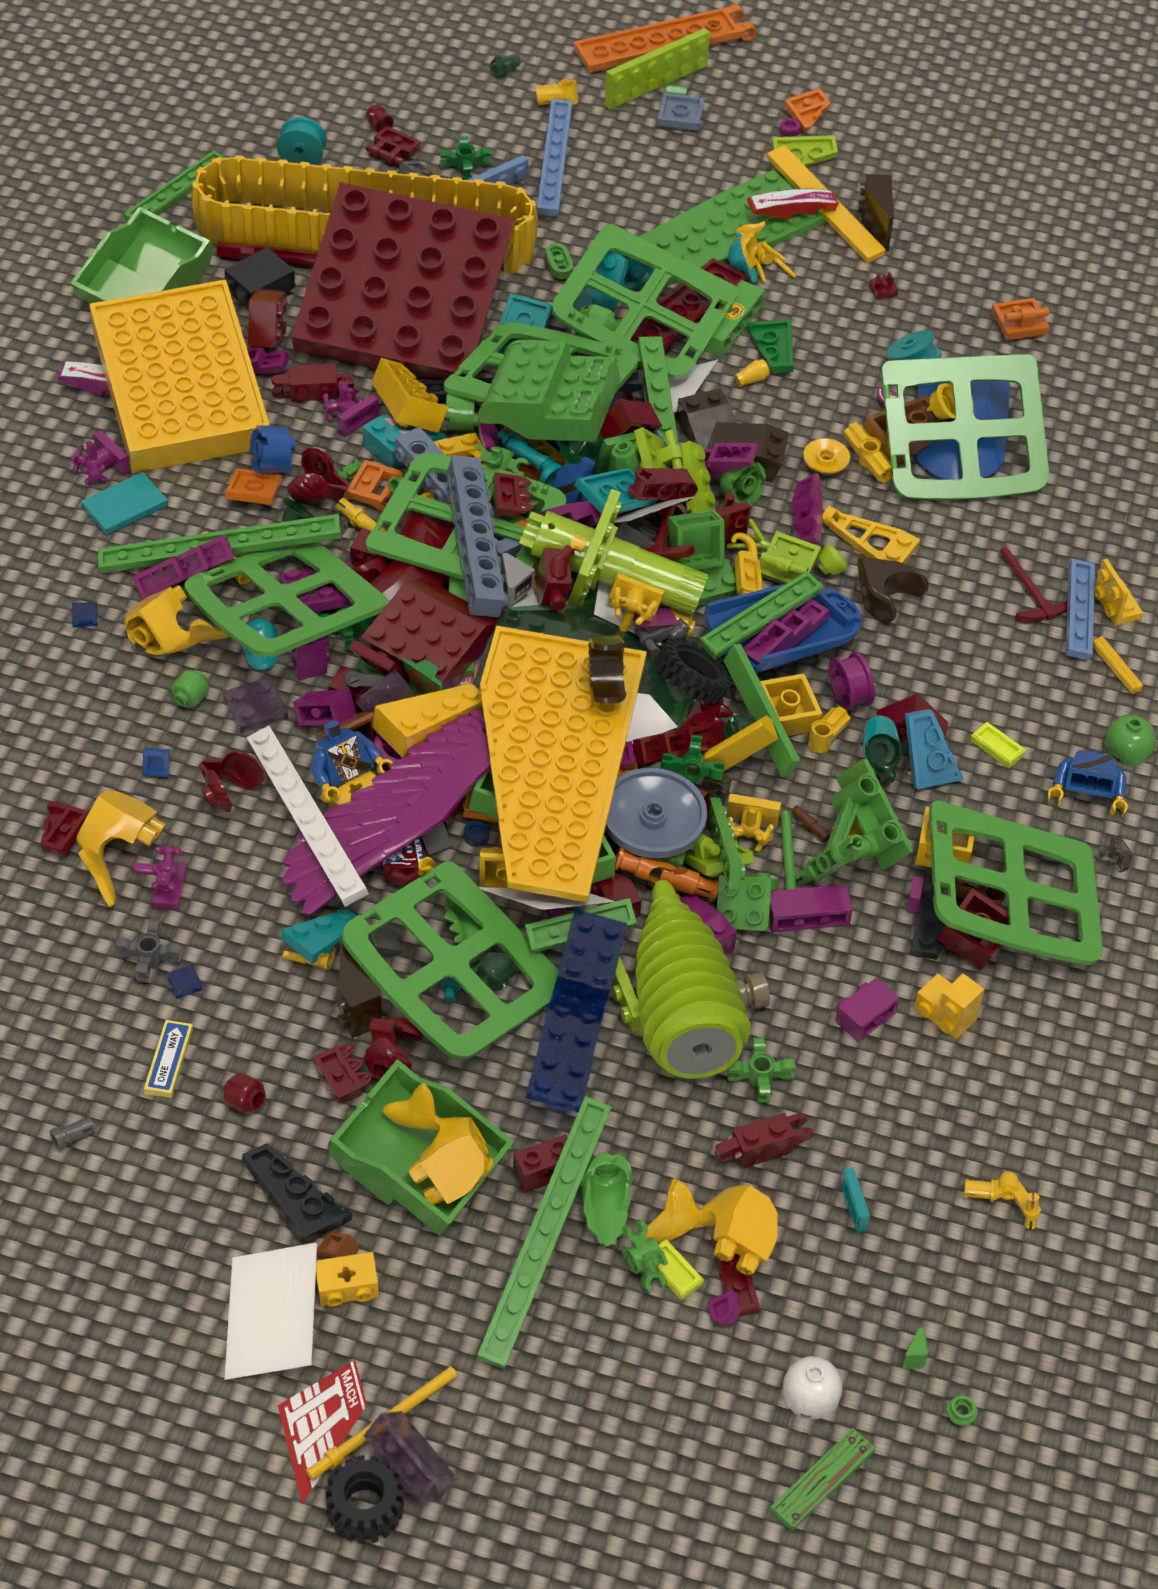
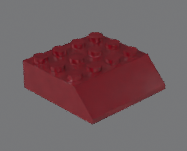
(432, 626)

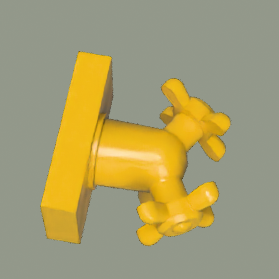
(635, 598)
(753, 813)

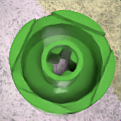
(462, 413)

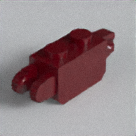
(310, 382)
(764, 1140)

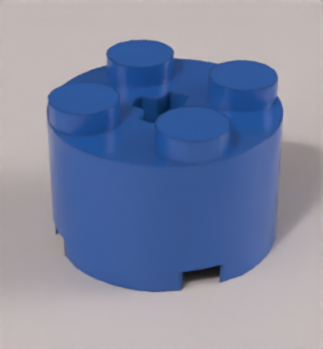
(271, 449)

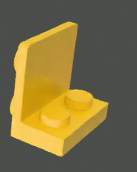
(1115, 596)

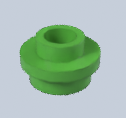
(963, 1403)

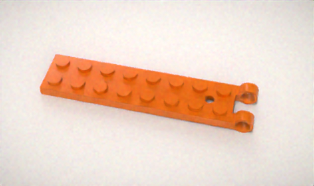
(623, 46)

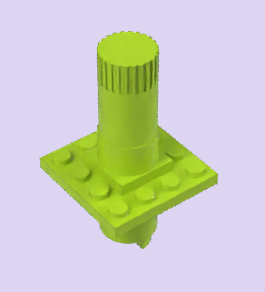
(608, 555)

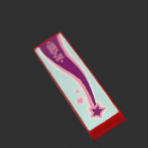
(786, 202)

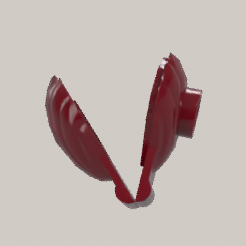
(319, 480)
(238, 768)
(383, 1051)

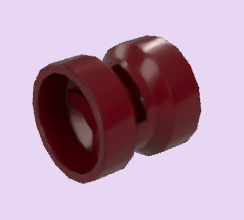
(378, 117)

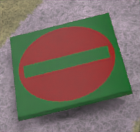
(423, 676)

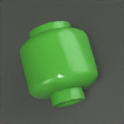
(190, 688)

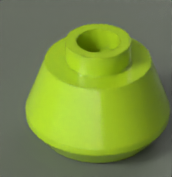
(832, 561)

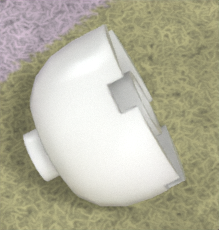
(812, 1387)

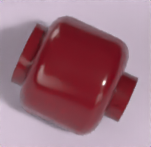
(244, 1093)

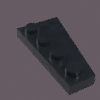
(928, 924)
(294, 1195)

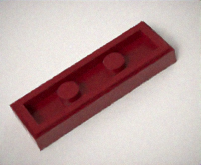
(738, 1282)

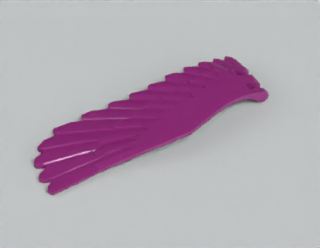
(397, 808)

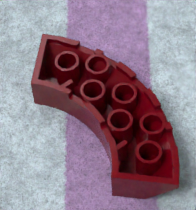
(425, 530)

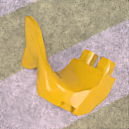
(155, 624)
(112, 818)
(456, 1156)
(742, 1222)

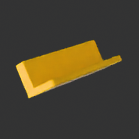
(743, 743)

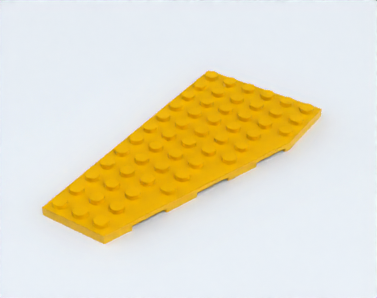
(552, 757)

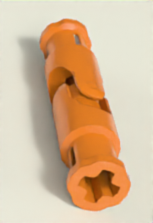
(680, 878)

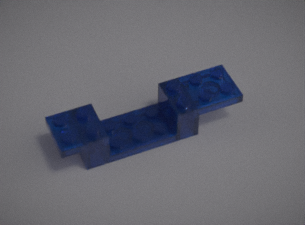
(576, 1011)

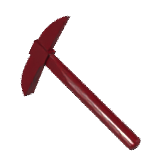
(669, 552)
(1047, 610)

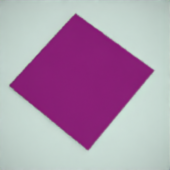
(663, 617)

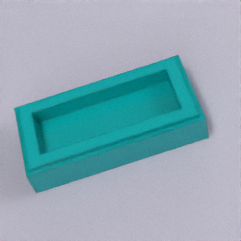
(855, 1200)

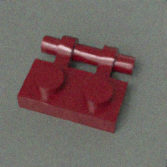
(395, 141)

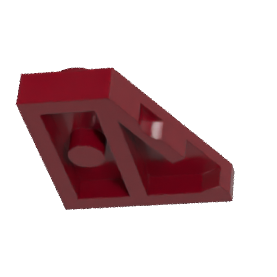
(62, 827)

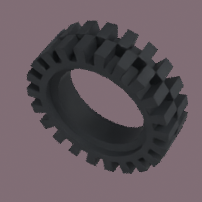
(676, 663)

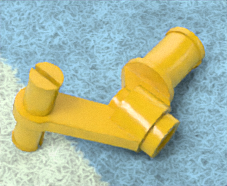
(1008, 1188)

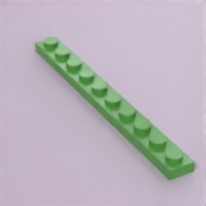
(240, 539)
(543, 1233)

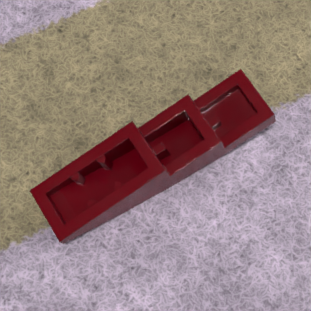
(677, 741)

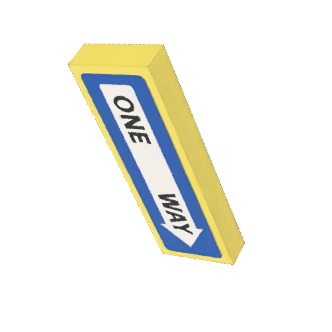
(168, 1059)

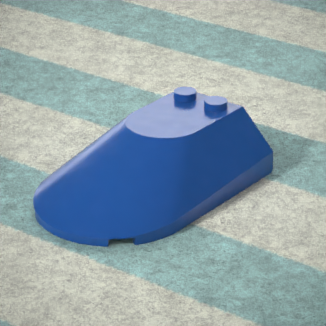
(943, 456)
(835, 631)

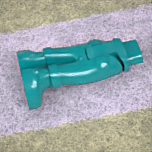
(526, 450)

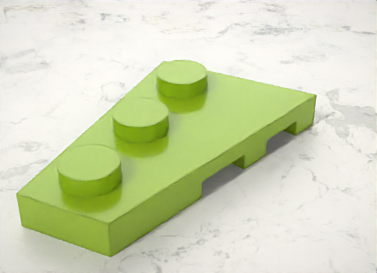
(808, 148)

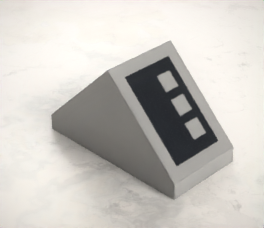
(517, 578)

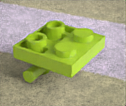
(655, 453)
(788, 558)
(706, 859)

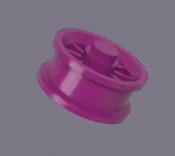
(851, 681)

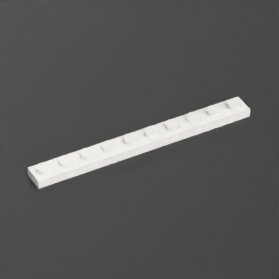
(307, 816)

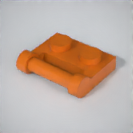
(367, 482)

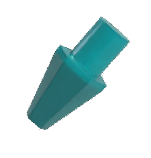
(450, 987)

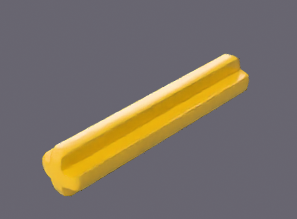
(1117, 665)

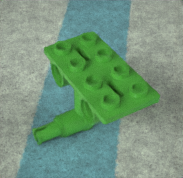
(882, 835)

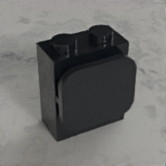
(259, 271)

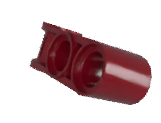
(662, 484)

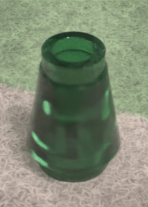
(504, 64)

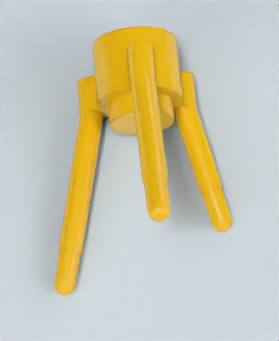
(766, 255)

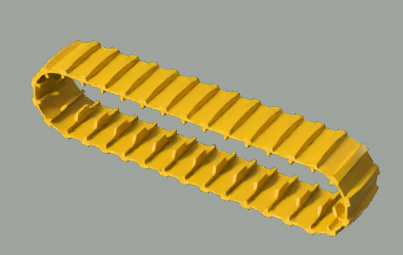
(316, 188)

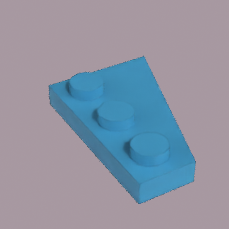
(929, 754)

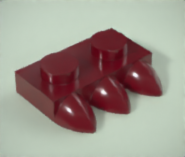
(510, 495)
(706, 713)
(341, 1073)

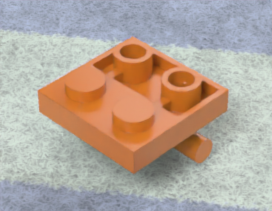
(1021, 318)

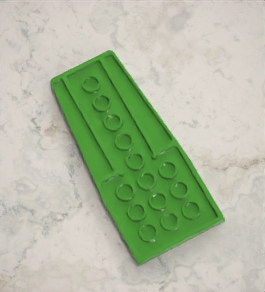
(712, 225)

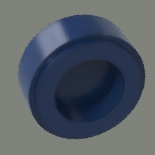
(476, 833)

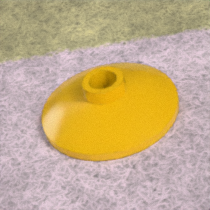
(826, 456)

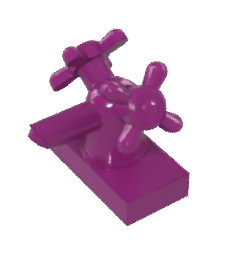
(353, 411)
(100, 454)
(169, 879)

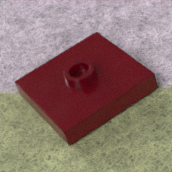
(377, 660)

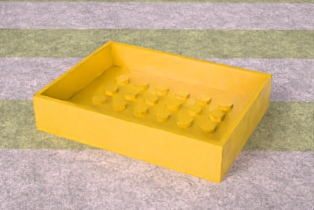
(178, 375)

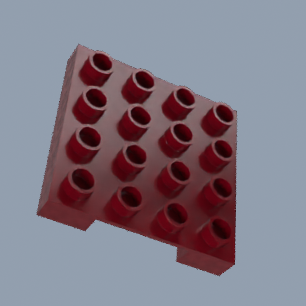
(402, 282)

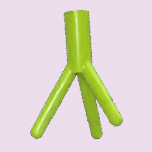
(760, 541)

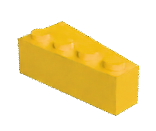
(407, 397)
(411, 719)

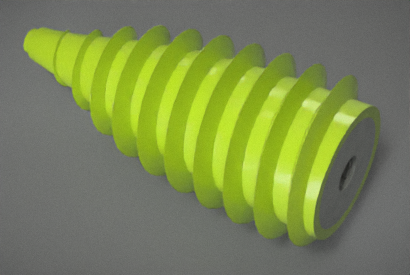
(687, 991)

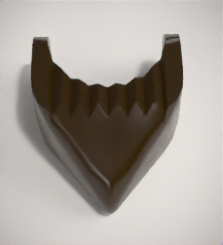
(883, 577)
(606, 669)

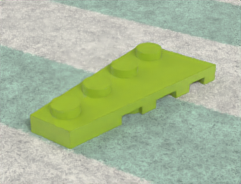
(694, 462)

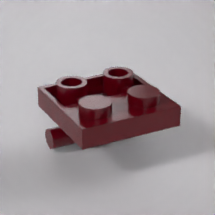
(735, 518)

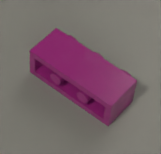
(810, 908)

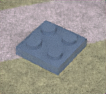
(681, 111)

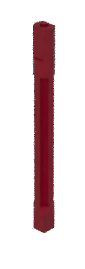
(289, 256)

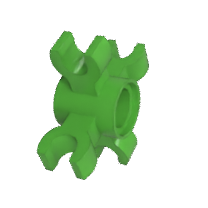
(501, 459)
(761, 1079)
(644, 1255)

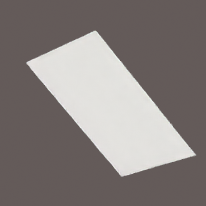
(271, 1311)

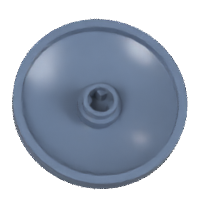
(656, 813)

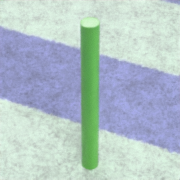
(788, 852)

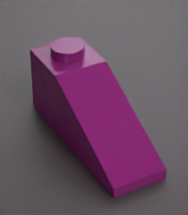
(715, 920)

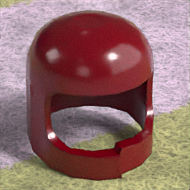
(371, 567)

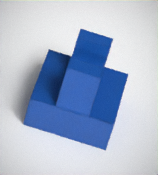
(156, 762)

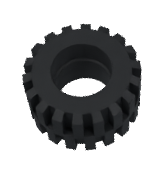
(364, 1522)

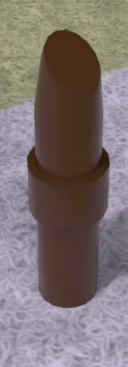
(811, 823)

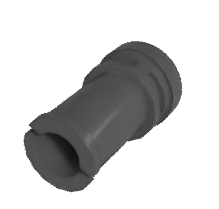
(65, 1135)

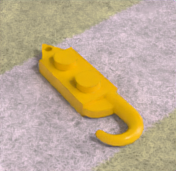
(747, 566)

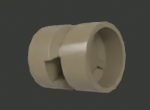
(754, 990)

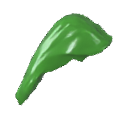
(606, 1196)

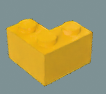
(950, 1004)

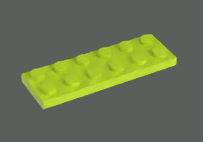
(656, 68)

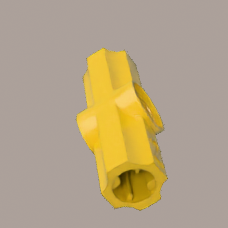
(869, 452)

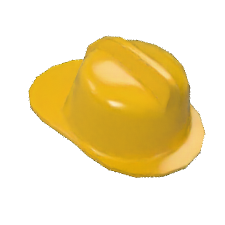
(943, 402)

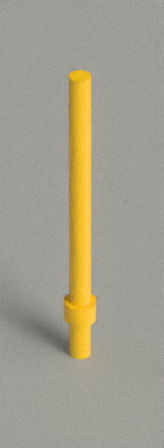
(336, 1455)

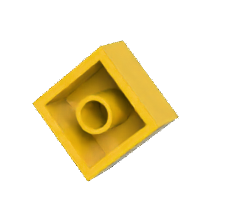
(793, 703)

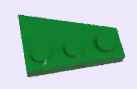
(774, 343)

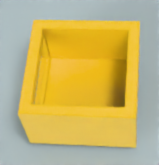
(961, 844)

